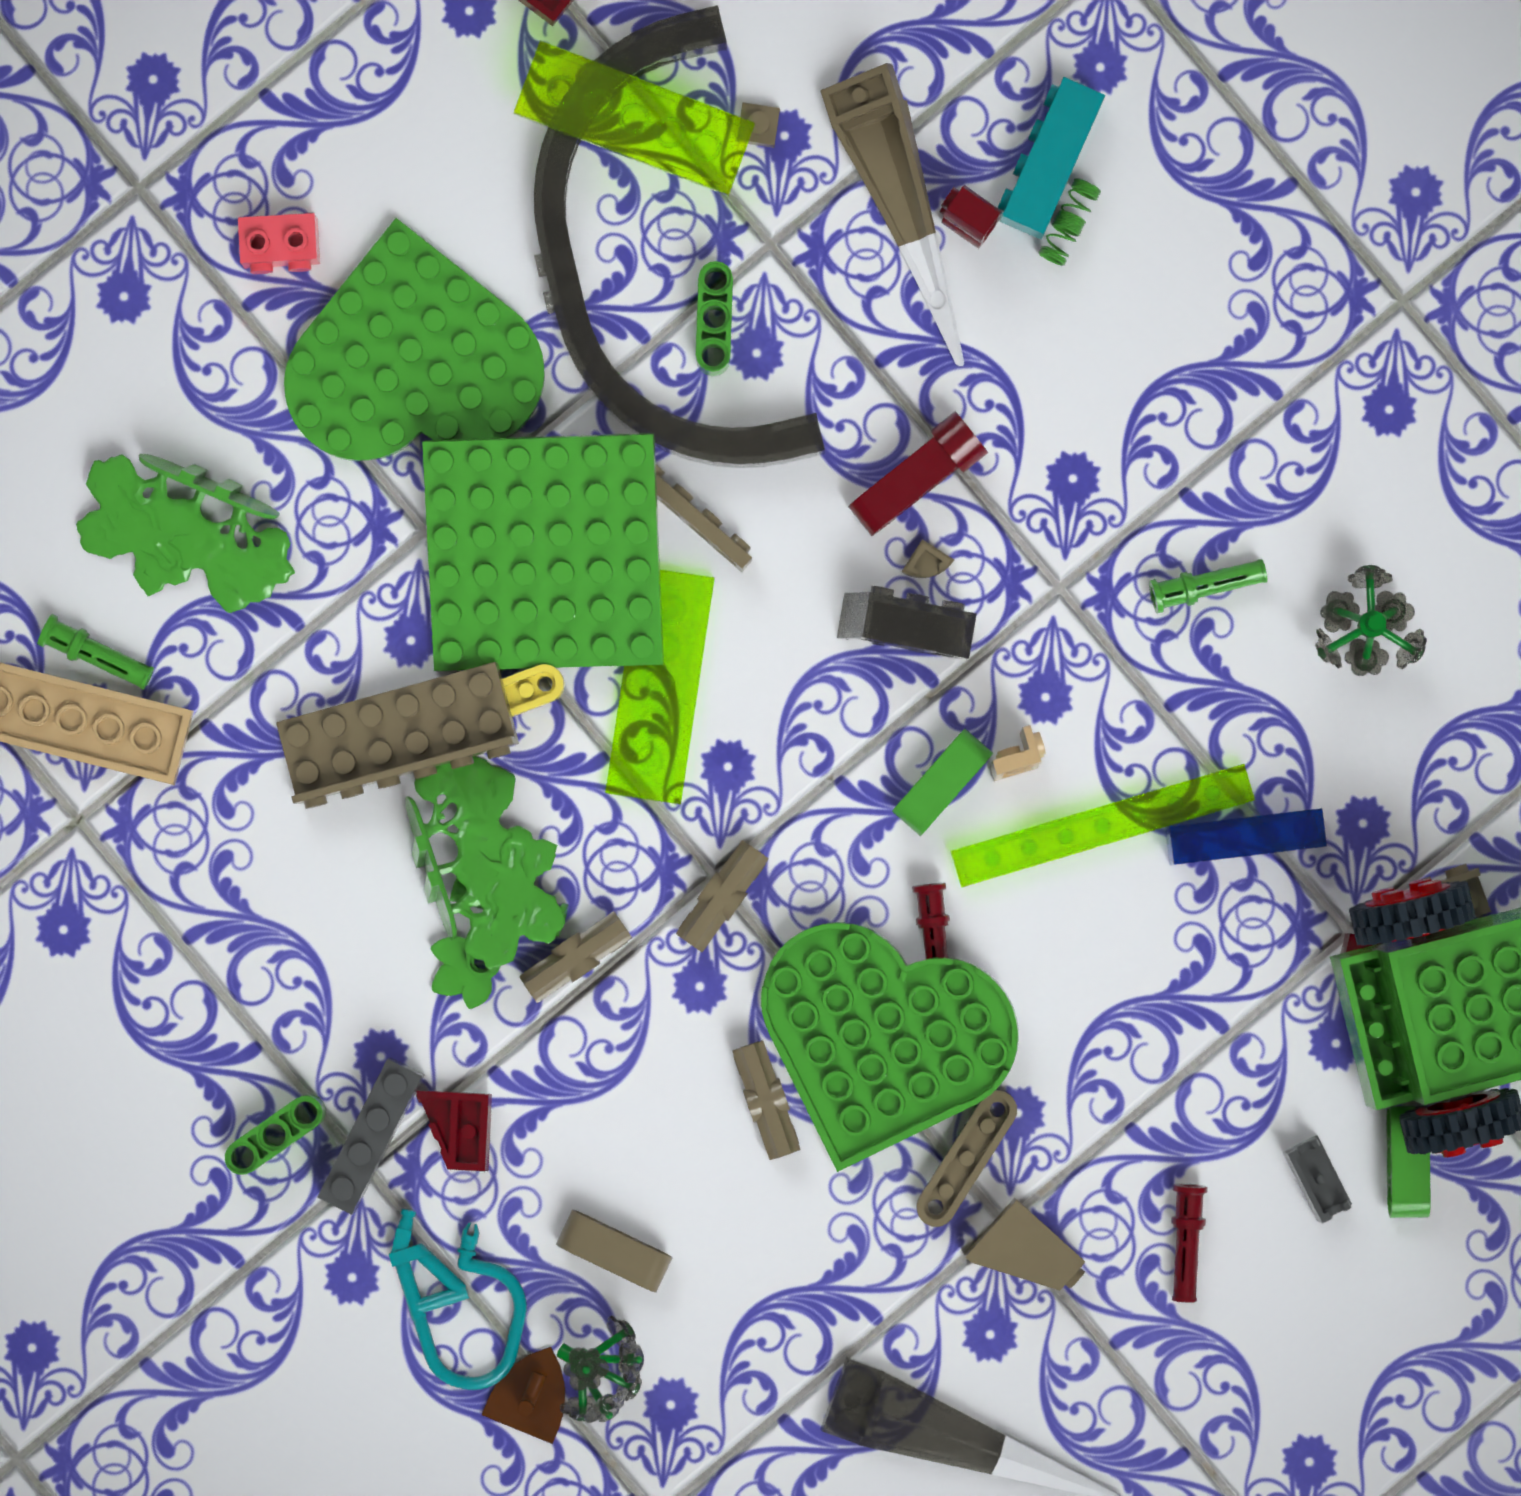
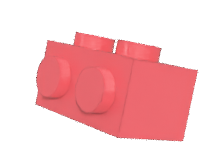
(279, 242)

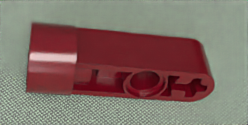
(949, 449)

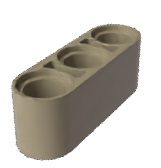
(614, 1251)

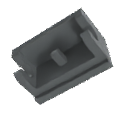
(1317, 1179)

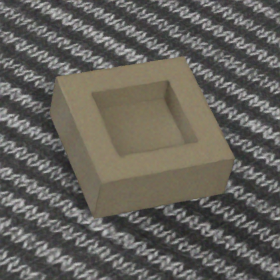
(765, 121)

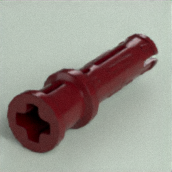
(932, 918)
(1188, 1223)

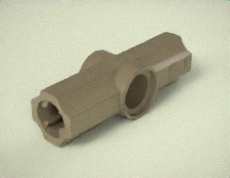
(722, 896)
(575, 957)
(766, 1100)

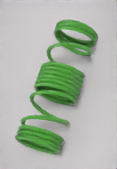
(1069, 222)

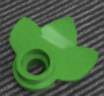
(460, 973)

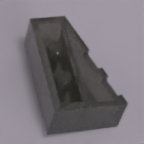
(907, 623)

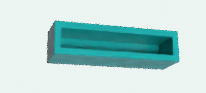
(1052, 157)

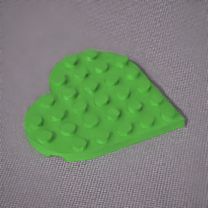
(409, 354)
(883, 1041)

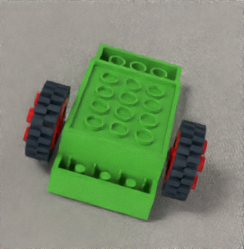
(1436, 1014)

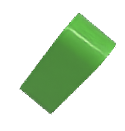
(714, 300)
(942, 782)
(261, 1147)
(1406, 1172)

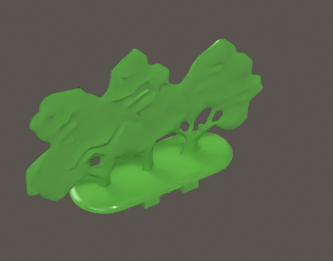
(174, 537)
(491, 862)

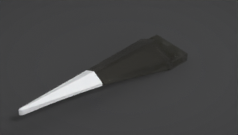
(901, 1419)

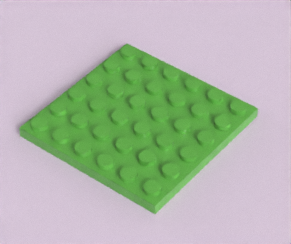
(543, 551)

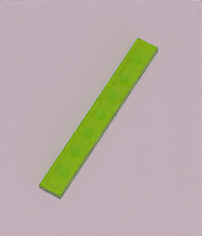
(1102, 825)

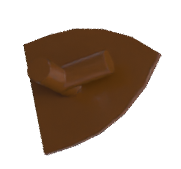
(530, 1396)

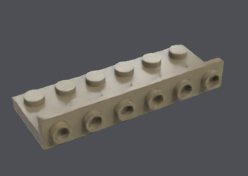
(397, 735)

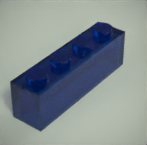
(1245, 836)

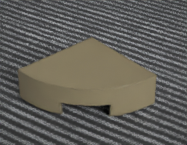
(927, 562)

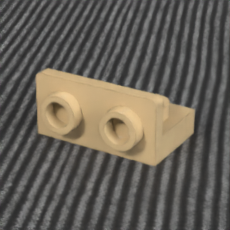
(1014, 761)

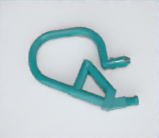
(456, 1292)

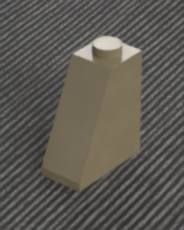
(1026, 1249)

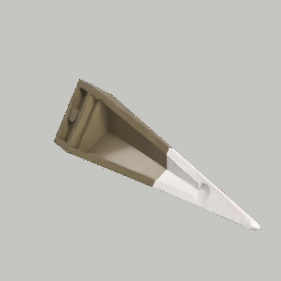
(881, 143)

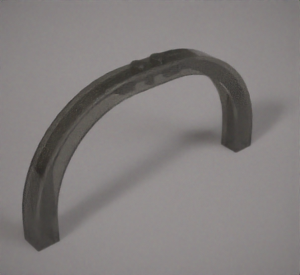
(737, 447)

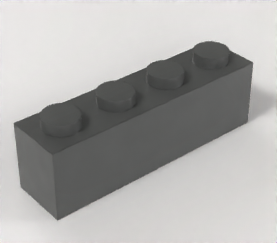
(371, 1136)

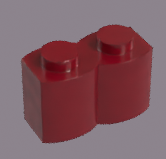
(969, 215)

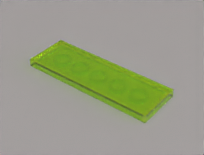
(634, 118)
(661, 700)

